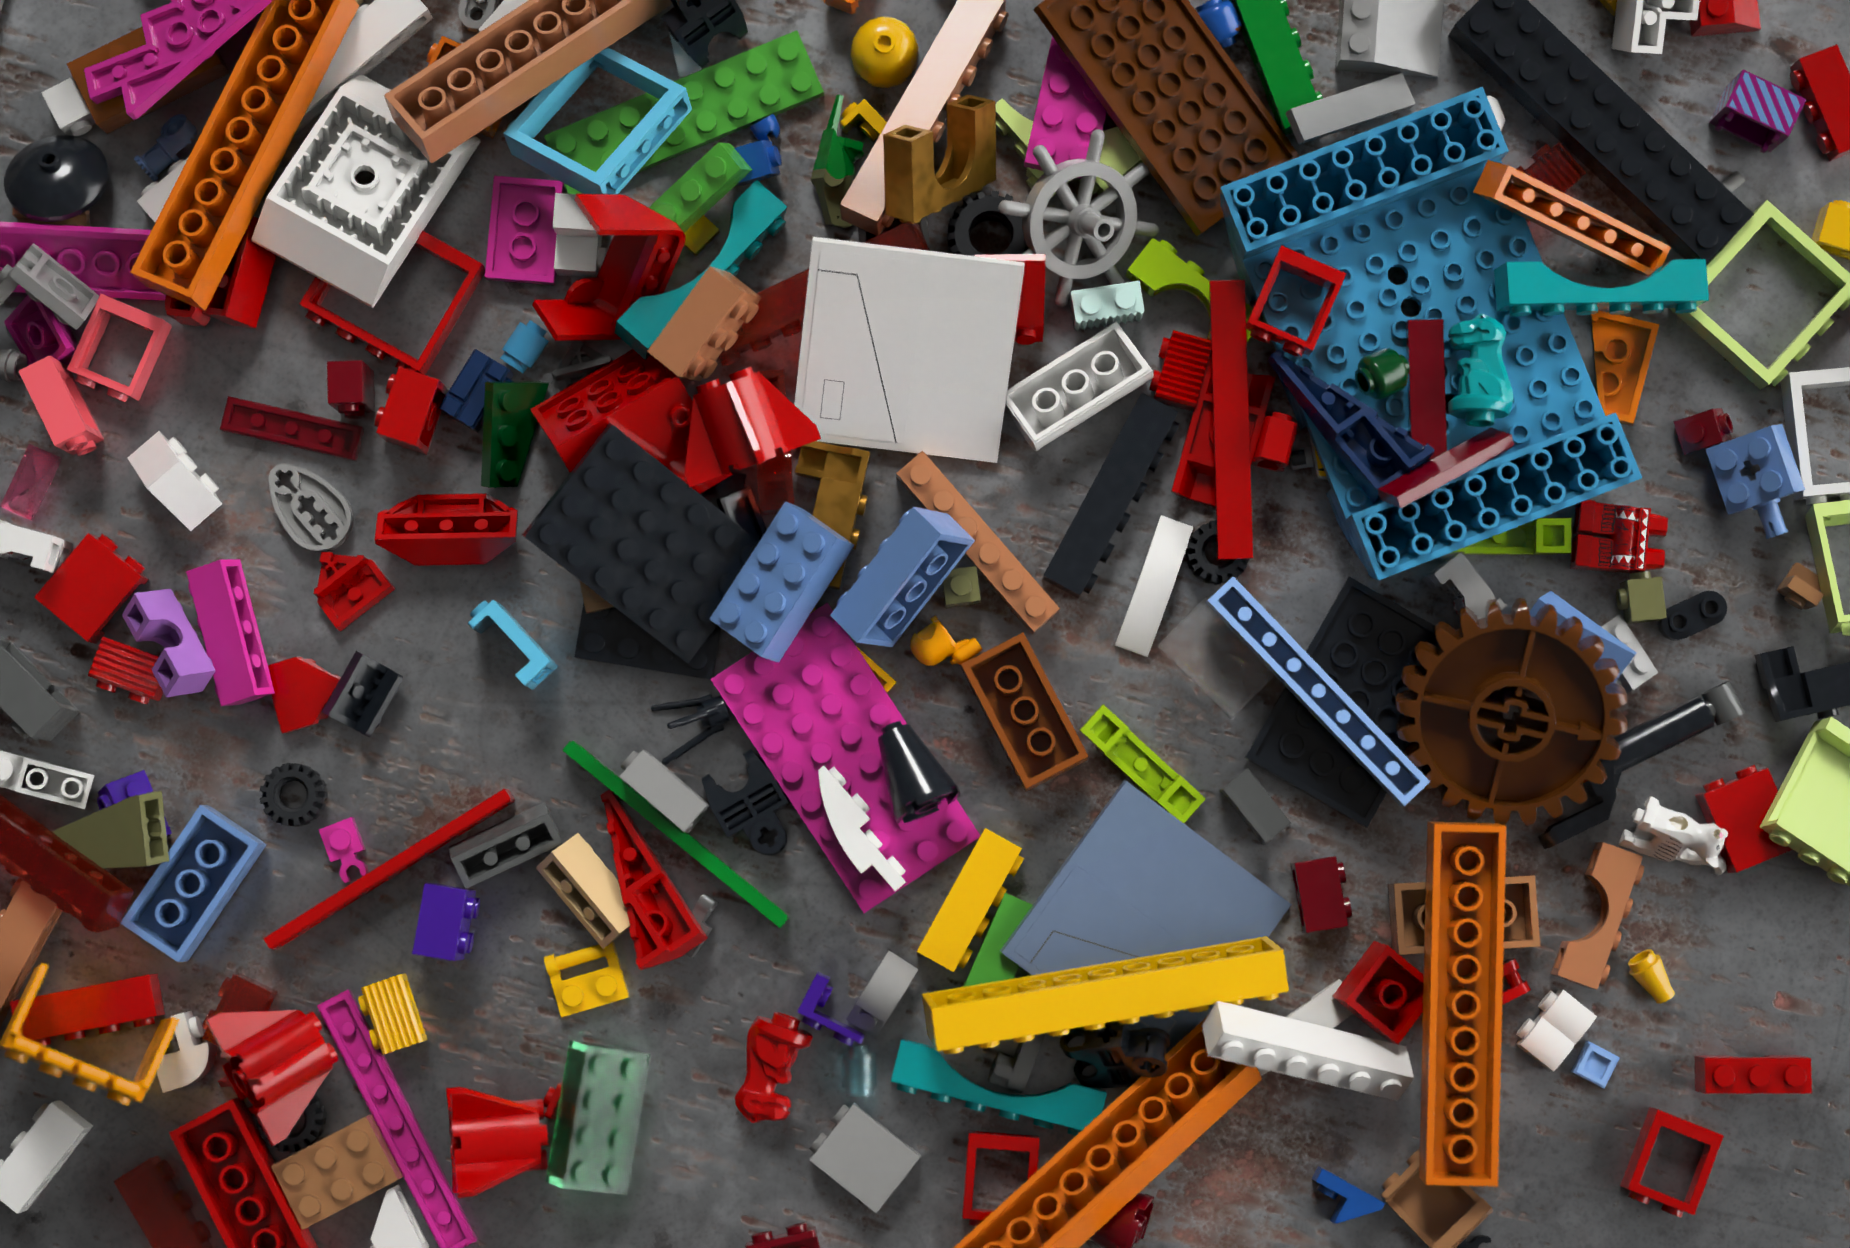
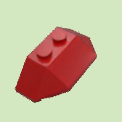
(447, 529)

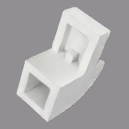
(192, 1060)

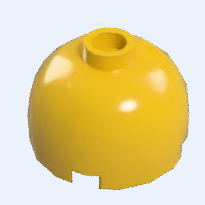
(884, 52)

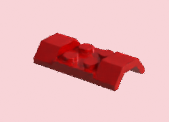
(1196, 466)

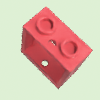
(92, 336)
(61, 406)

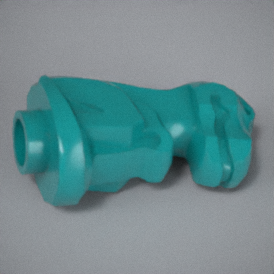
(1484, 382)

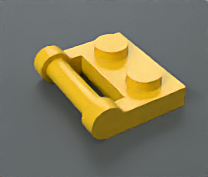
(588, 989)

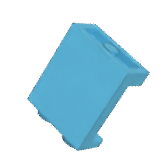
(541, 663)

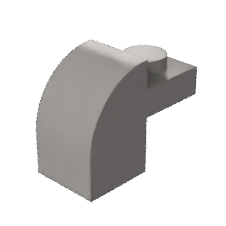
(882, 994)

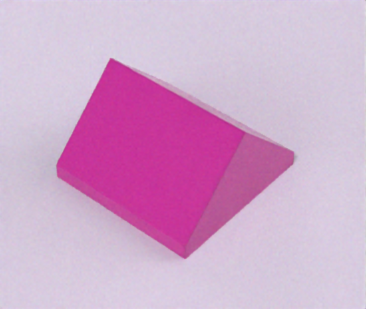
(40, 332)

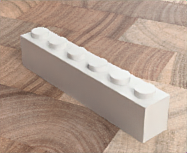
(1307, 1051)

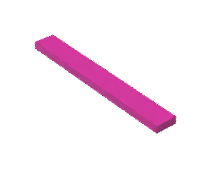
(396, 1122)

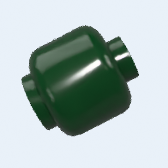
(1382, 373)

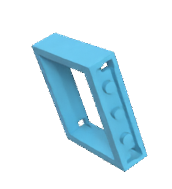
(629, 155)

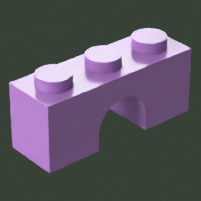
(183, 663)

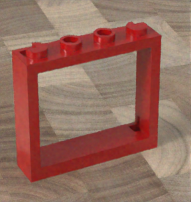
(379, 348)

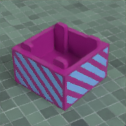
(1757, 111)

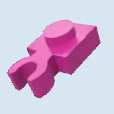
(342, 843)

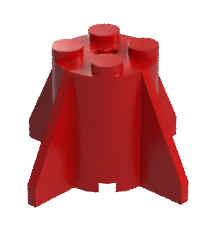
(741, 426)
(273, 1062)
(493, 1139)

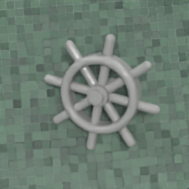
(1081, 217)

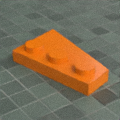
(1621, 361)

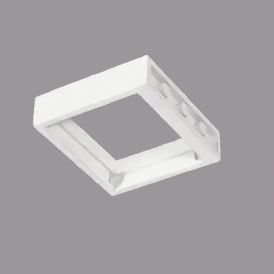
(1796, 432)

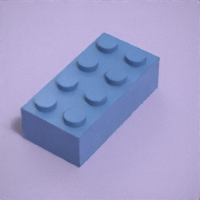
(901, 577)
(781, 582)
(194, 884)

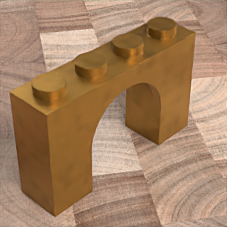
(968, 164)

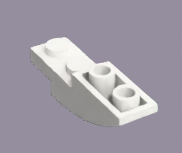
(44, 779)
(846, 818)

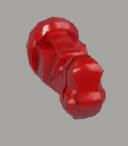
(770, 1056)

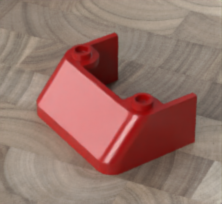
(634, 267)

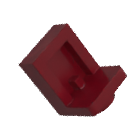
(1703, 430)

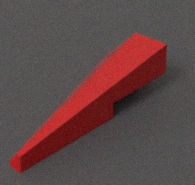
(655, 909)

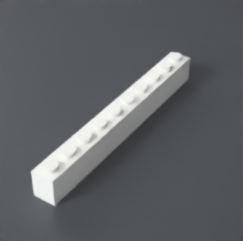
(368, 40)

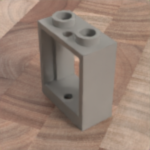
(664, 790)

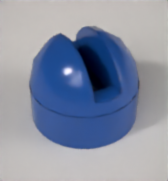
(766, 126)

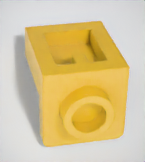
(871, 120)

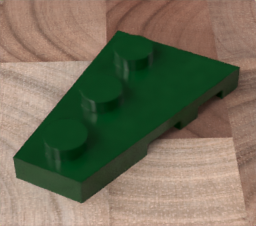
(508, 429)

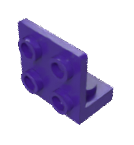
(818, 995)

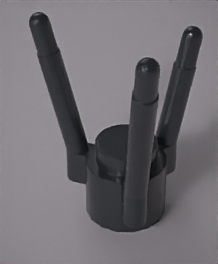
(712, 713)

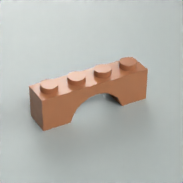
(1613, 875)

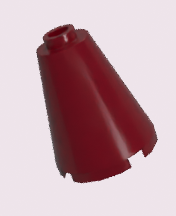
(1127, 1225)

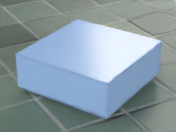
(1595, 1064)

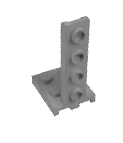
(49, 284)

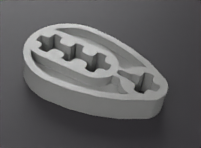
(298, 524)

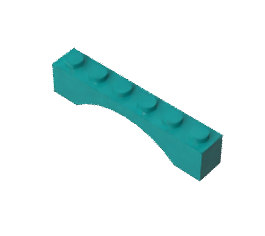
(751, 221)
(1535, 287)
(925, 1069)

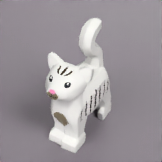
(1669, 833)

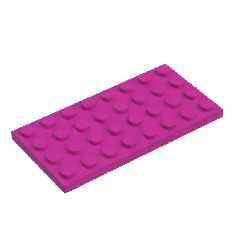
(829, 712)

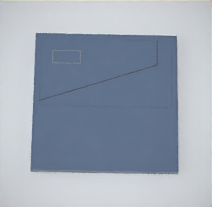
(1141, 890)

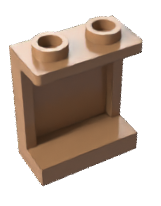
(1436, 1213)

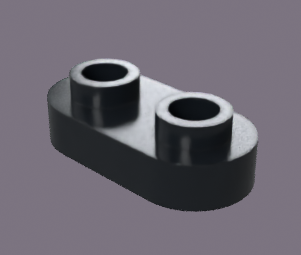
(1694, 615)

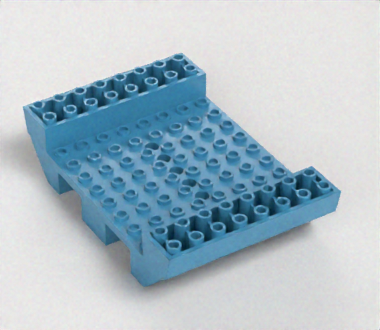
(1410, 204)

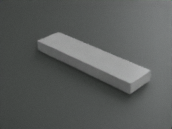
(1350, 108)

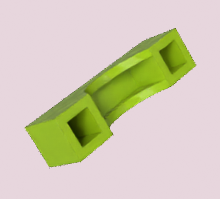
(1162, 270)

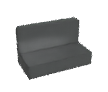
(1255, 806)

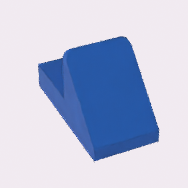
(1353, 1200)

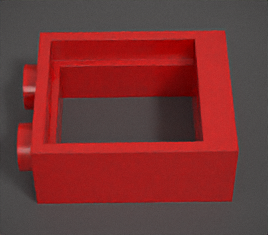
(1307, 269)
(1654, 1120)
(998, 1141)

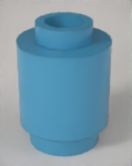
(524, 346)

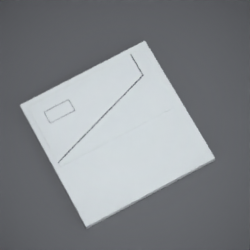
(908, 348)

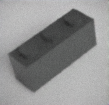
(505, 845)

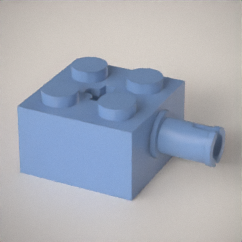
(1762, 490)

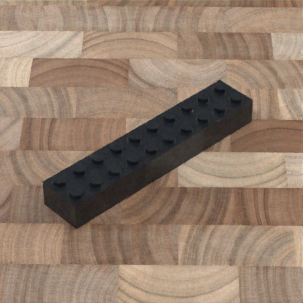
(1601, 126)

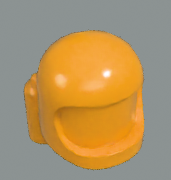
(935, 644)

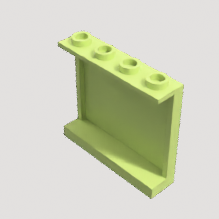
(1814, 802)

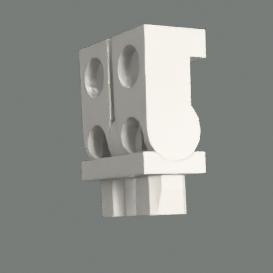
(44, 549)

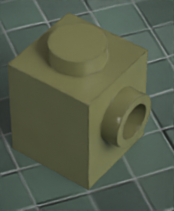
(1641, 598)

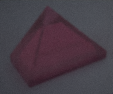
(31, 482)

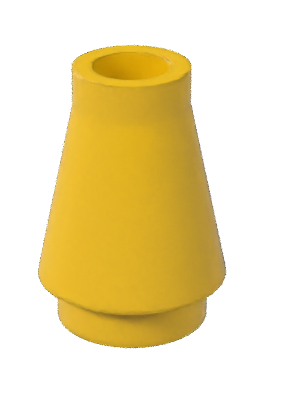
(1651, 975)

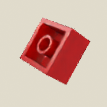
(410, 410)
(1383, 992)

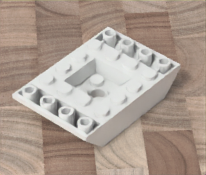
(350, 230)

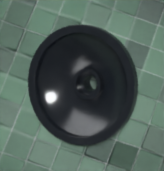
(56, 178)

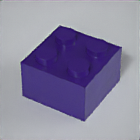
(445, 922)

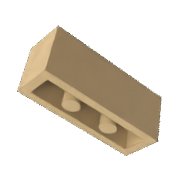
(587, 889)

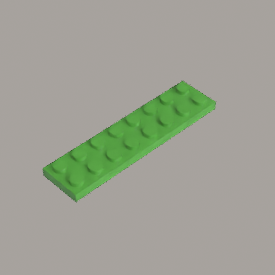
(722, 102)

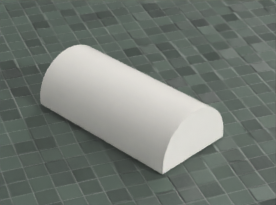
(1076, 386)

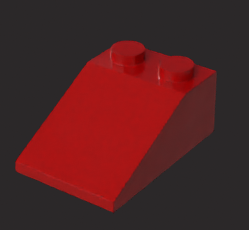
(1032, 299)

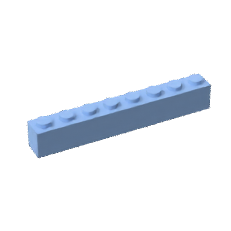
(1317, 692)

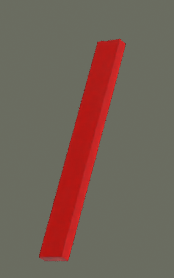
(1231, 420)
(389, 869)

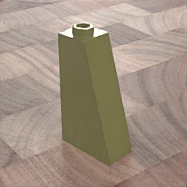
(122, 834)

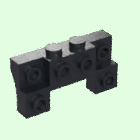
(1804, 693)

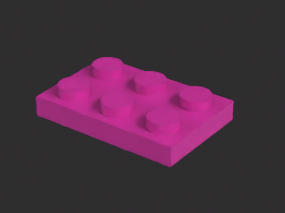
(522, 230)

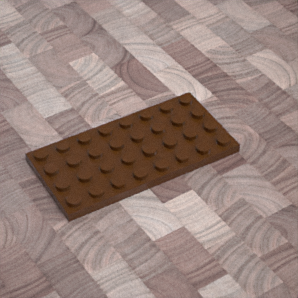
(1170, 96)

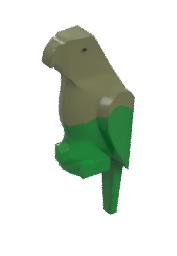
(835, 168)

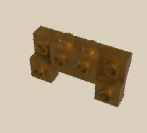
(840, 488)

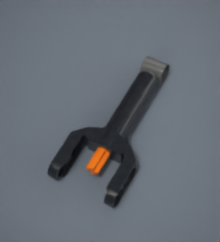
(1643, 743)

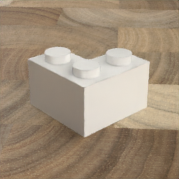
(1642, 23)
(577, 243)
(172, 479)

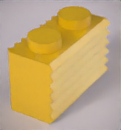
(392, 1014)

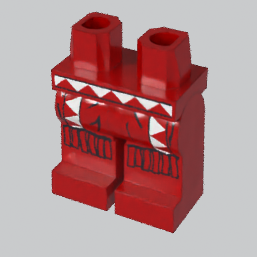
(1627, 534)

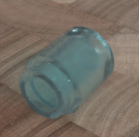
(859, 1071)

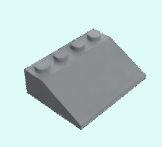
(1389, 37)

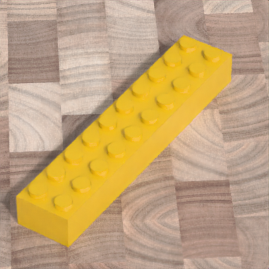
(1104, 994)

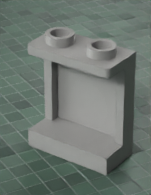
(863, 1156)

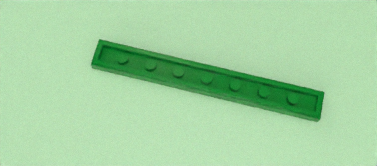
(681, 838)

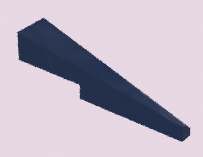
(1361, 439)

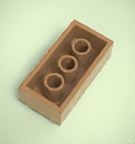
(1408, 915)

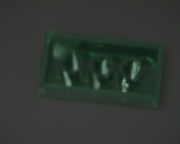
(598, 1118)

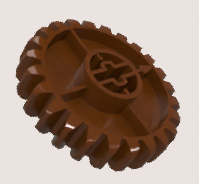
(1560, 732)

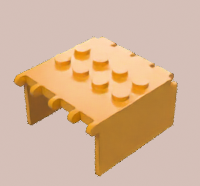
(84, 1075)

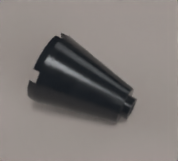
(913, 774)

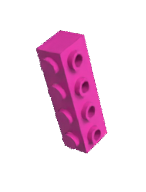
(230, 632)

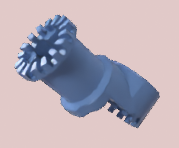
(174, 136)

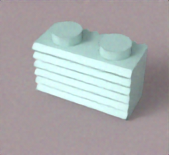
(1106, 305)

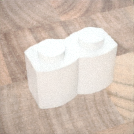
(1555, 1029)

